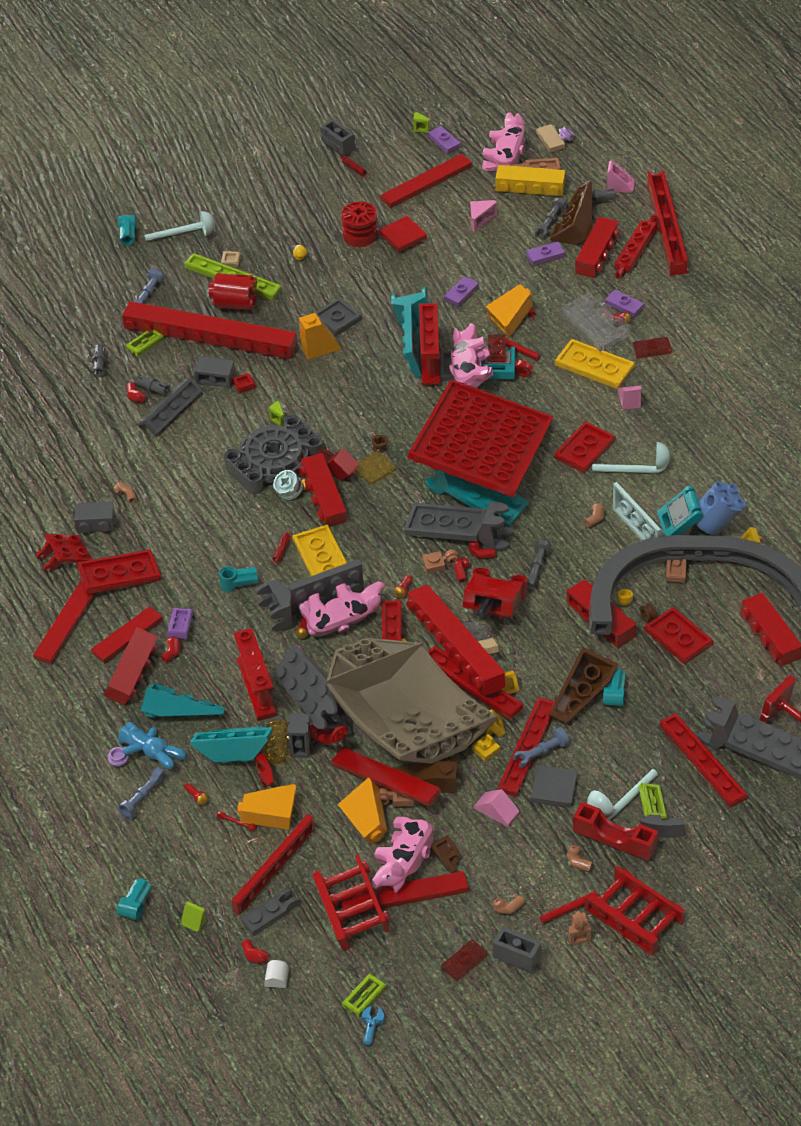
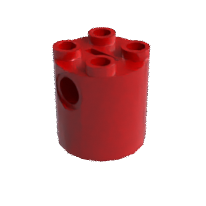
(233, 291)

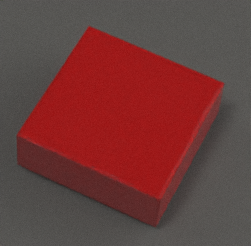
(243, 383)

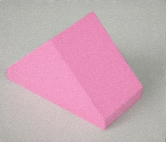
(619, 179)
(482, 213)
(630, 397)
(497, 806)

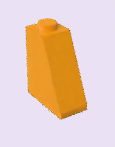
(510, 309)
(316, 337)
(268, 807)
(366, 811)

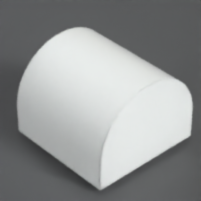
(276, 974)

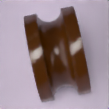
(379, 443)
(648, 612)

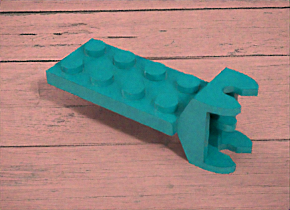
(408, 315)
(477, 495)

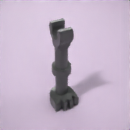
(558, 204)
(542, 548)

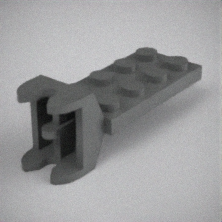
(460, 523)
(285, 601)
(309, 689)
(751, 738)

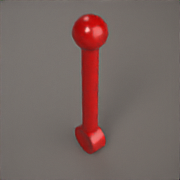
(221, 815)

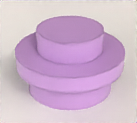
(566, 133)
(117, 757)

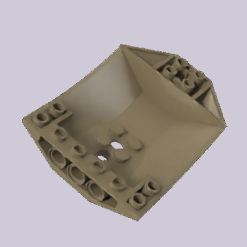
(398, 683)

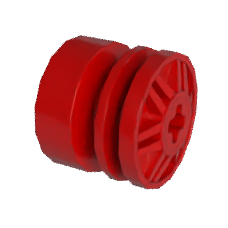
(359, 224)

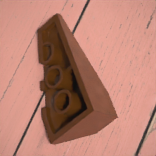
(576, 219)
(586, 679)
(441, 773)

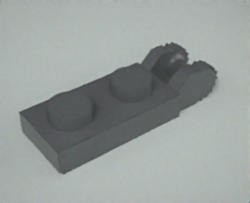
(269, 912)

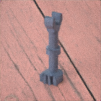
(154, 277)
(559, 738)
(127, 807)

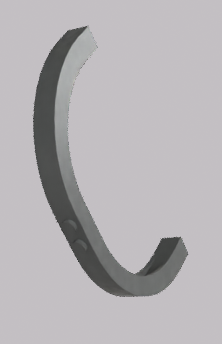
(689, 548)

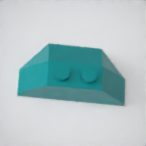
(231, 744)

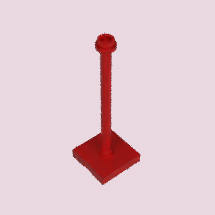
(779, 700)

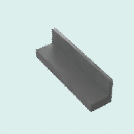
(171, 405)

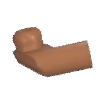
(126, 489)
(597, 516)
(576, 860)
(508, 908)

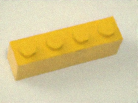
(530, 180)

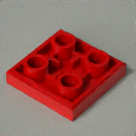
(403, 233)

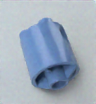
(719, 507)

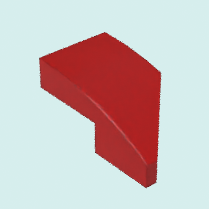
(264, 768)

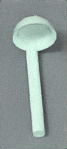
(206, 223)
(662, 462)
(601, 801)

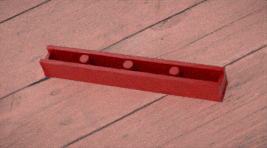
(667, 223)

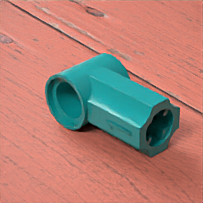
(127, 229)
(232, 578)
(615, 691)
(133, 904)

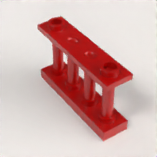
(429, 344)
(254, 674)
(332, 900)
(628, 927)

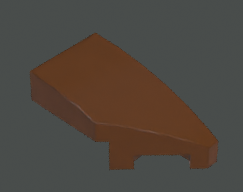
(446, 853)

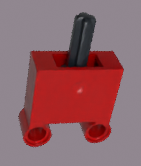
(493, 594)

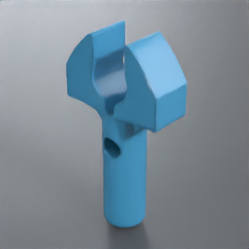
(371, 1023)

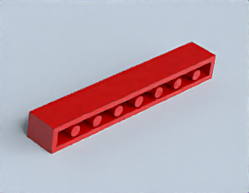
(456, 640)

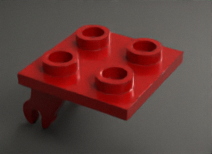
(66, 548)

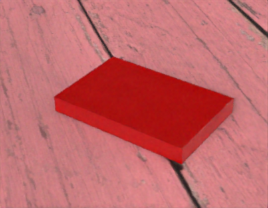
(584, 447)
(678, 635)

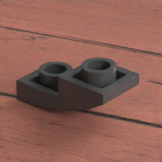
(666, 829)

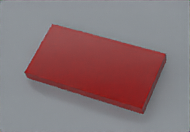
(118, 571)

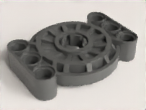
(271, 451)

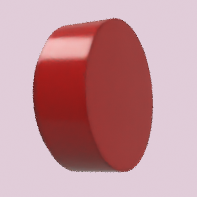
(523, 368)

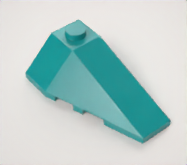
(165, 702)

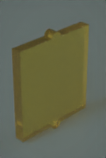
(375, 467)

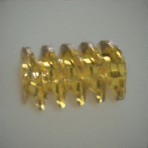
(277, 745)

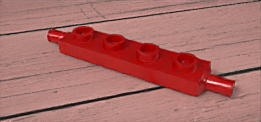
(635, 246)

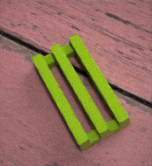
(146, 343)
(649, 801)
(377, 984)

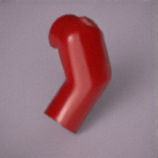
(133, 394)
(479, 552)
(459, 569)
(173, 649)
(253, 954)

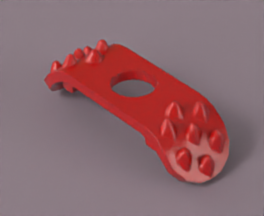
(328, 736)

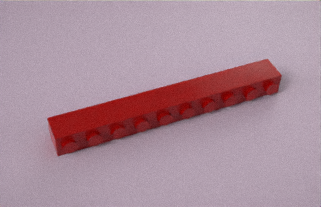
(210, 330)

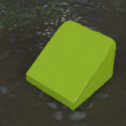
(421, 123)
(276, 414)
(193, 917)

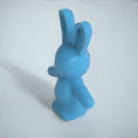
(152, 746)

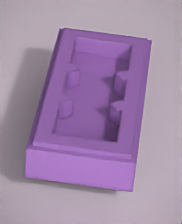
(444, 139)
(545, 253)
(461, 291)
(624, 303)
(180, 623)

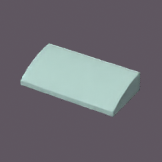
(634, 515)

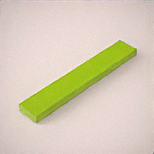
(210, 268)

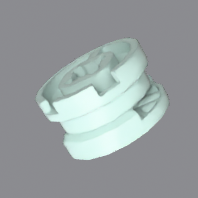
(287, 484)

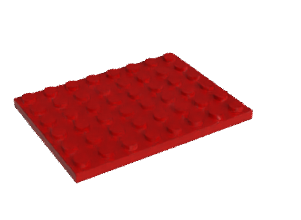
(480, 438)

